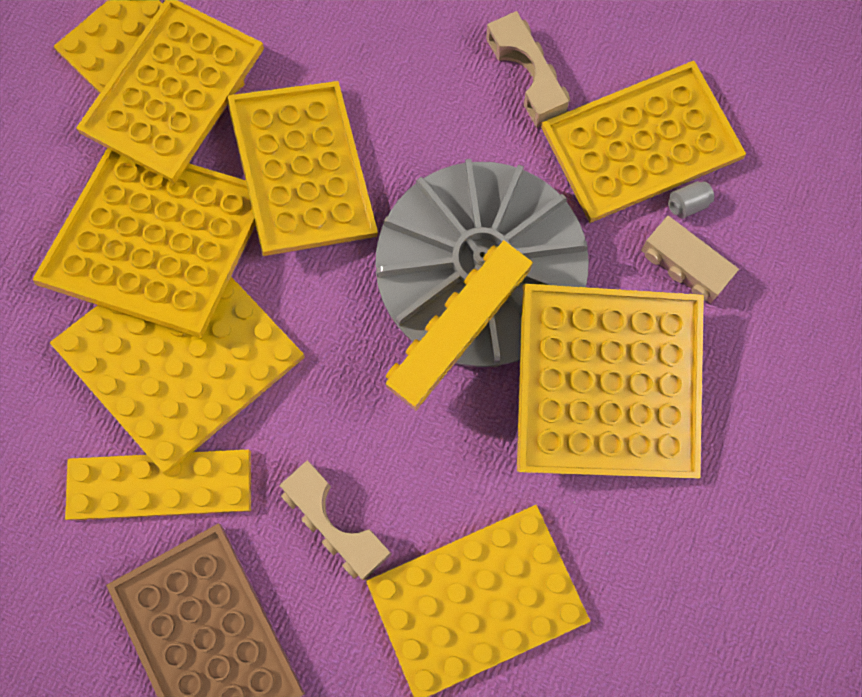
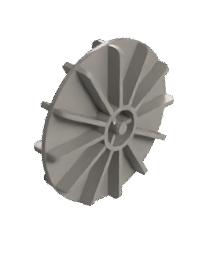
(448, 227)

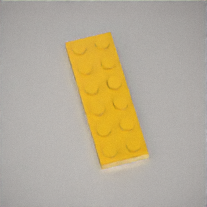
(138, 488)

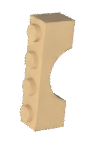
(512, 41)
(309, 492)

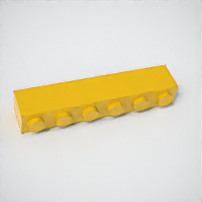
(458, 325)

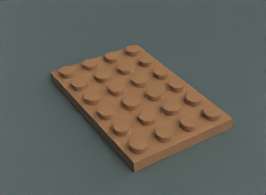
(202, 624)

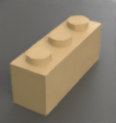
(688, 259)

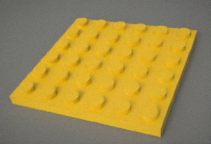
(151, 243)
(610, 382)
(172, 385)

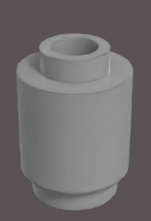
(691, 199)

